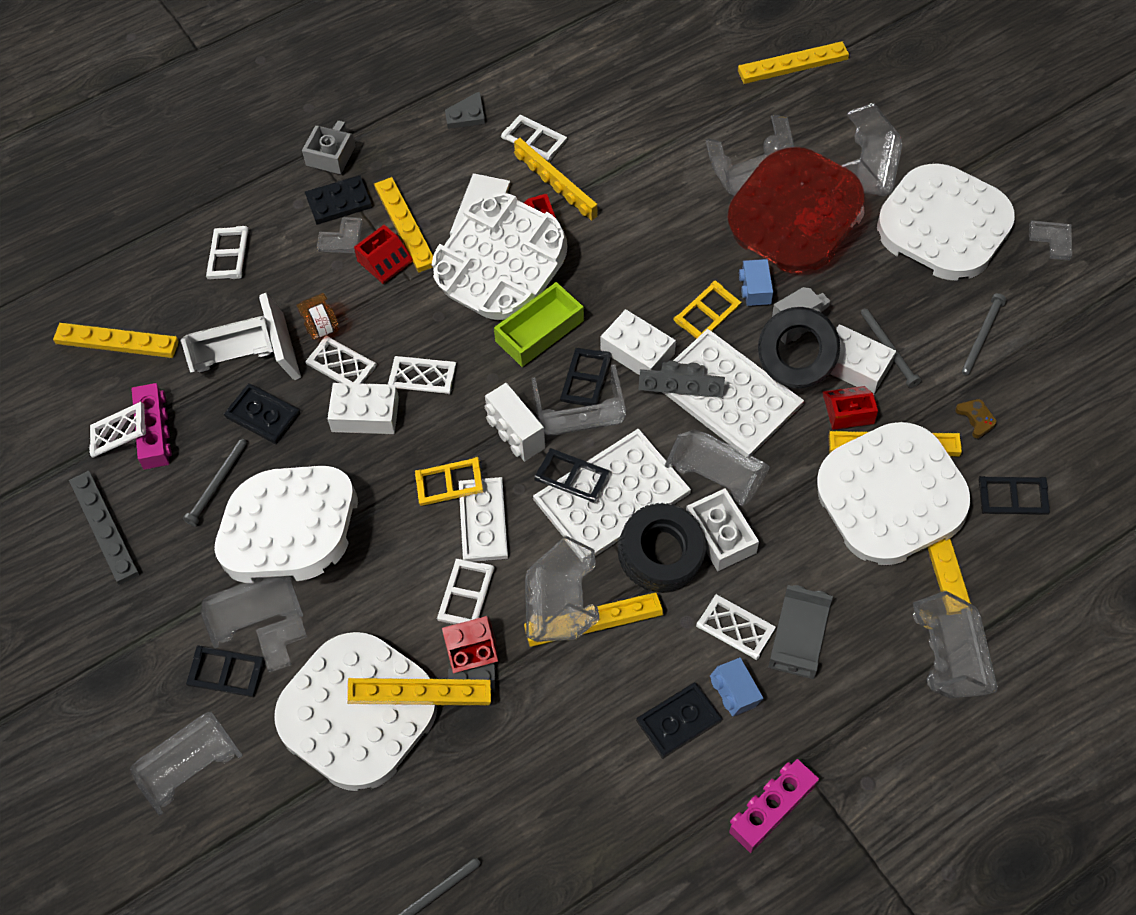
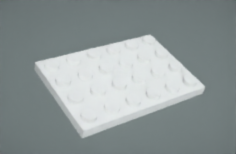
(751, 400)
(634, 481)

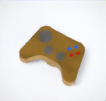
(978, 416)

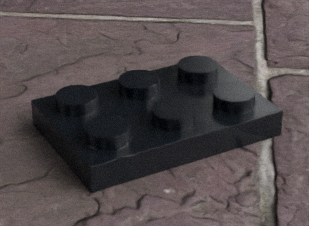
(338, 199)

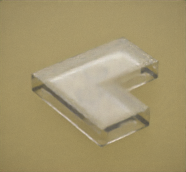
(1057, 234)
(344, 240)
(274, 640)

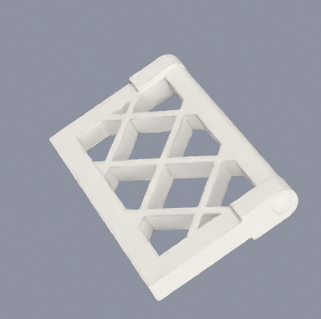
(321, 352)
(414, 362)
(106, 424)
(734, 609)

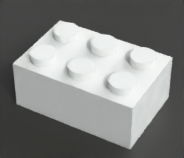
(637, 343)
(862, 359)
(363, 408)
(514, 422)
(725, 529)

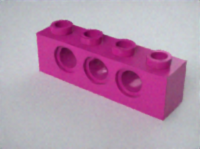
(156, 454)
(751, 835)

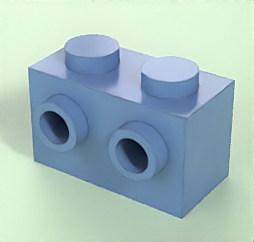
(756, 282)
(736, 687)

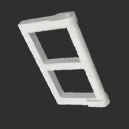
(506, 135)
(233, 274)
(480, 596)

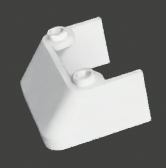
(226, 343)

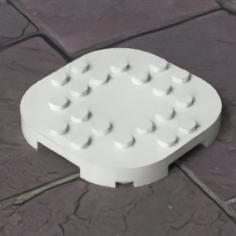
(945, 220)
(499, 256)
(893, 492)
(286, 523)
(343, 741)

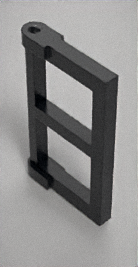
(605, 356)
(604, 473)
(1015, 509)
(221, 686)

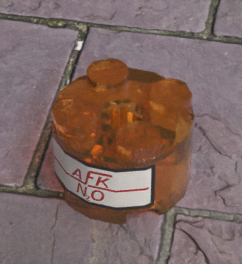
(318, 316)

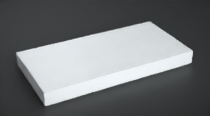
(479, 187)
(279, 336)
(483, 521)

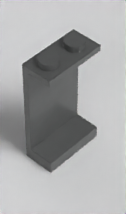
(800, 631)

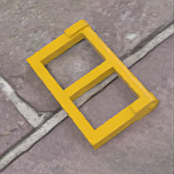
(679, 319)
(451, 494)

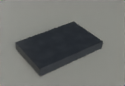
(262, 413)
(678, 720)

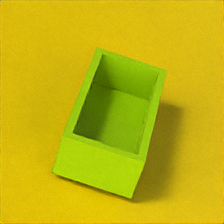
(539, 324)

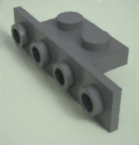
(681, 379)

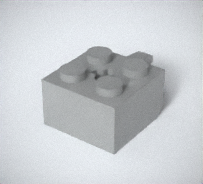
(329, 148)
(801, 298)

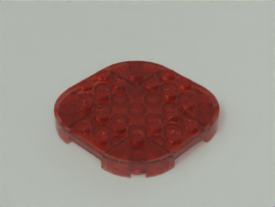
(796, 209)

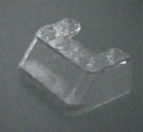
(556, 593)
(958, 645)

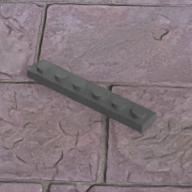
(104, 528)

